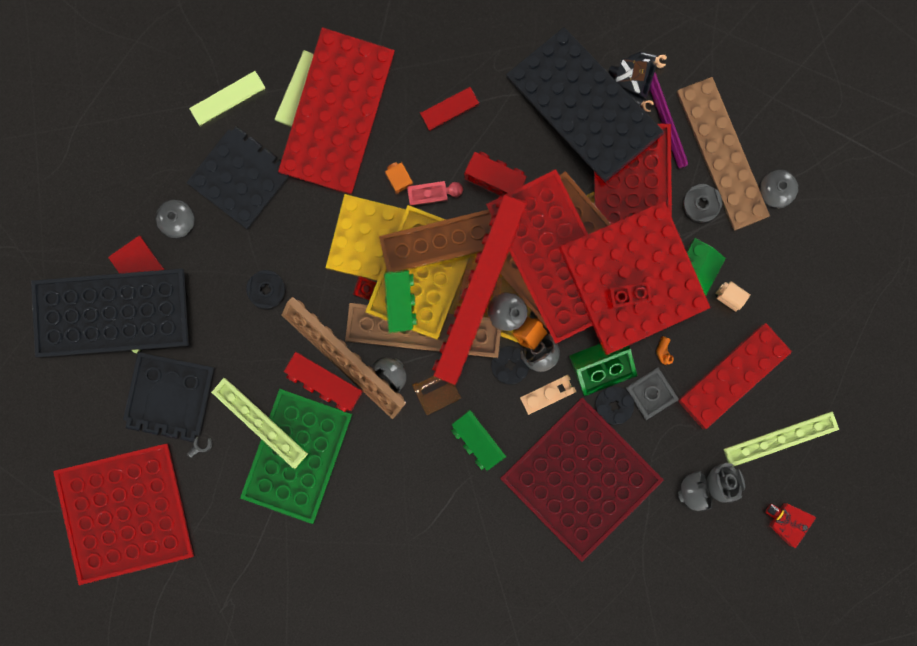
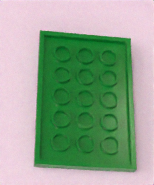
(319, 433)

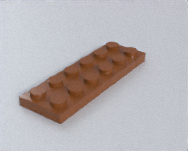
(435, 241)

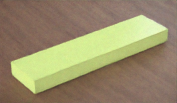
(293, 94)
(227, 98)

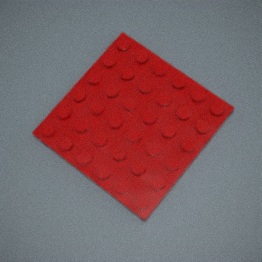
(630, 253)
(123, 514)

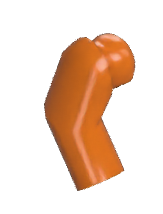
(662, 352)

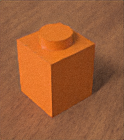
(398, 177)
(530, 333)

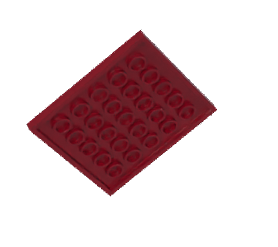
(582, 479)

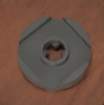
(708, 194)

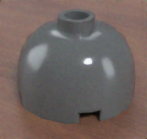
(778, 188)
(174, 218)
(507, 311)
(543, 356)
(391, 371)
(725, 483)
(695, 492)

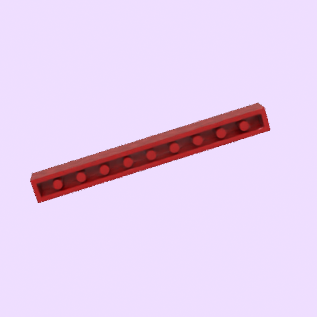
(480, 289)

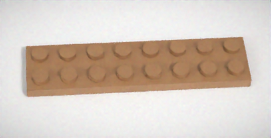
(723, 153)
(374, 330)
(346, 361)

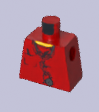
(789, 522)

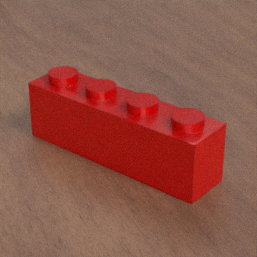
(322, 381)

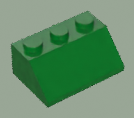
(705, 262)
(400, 301)
(599, 371)
(477, 441)

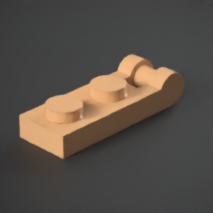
(547, 395)

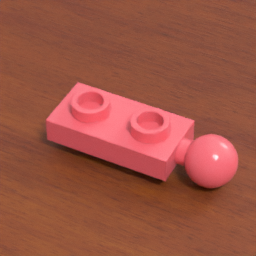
(433, 192)

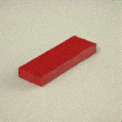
(449, 108)

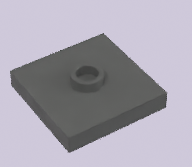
(652, 393)

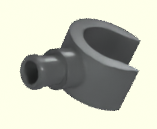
(194, 450)

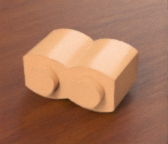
(732, 295)

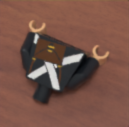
(637, 74)

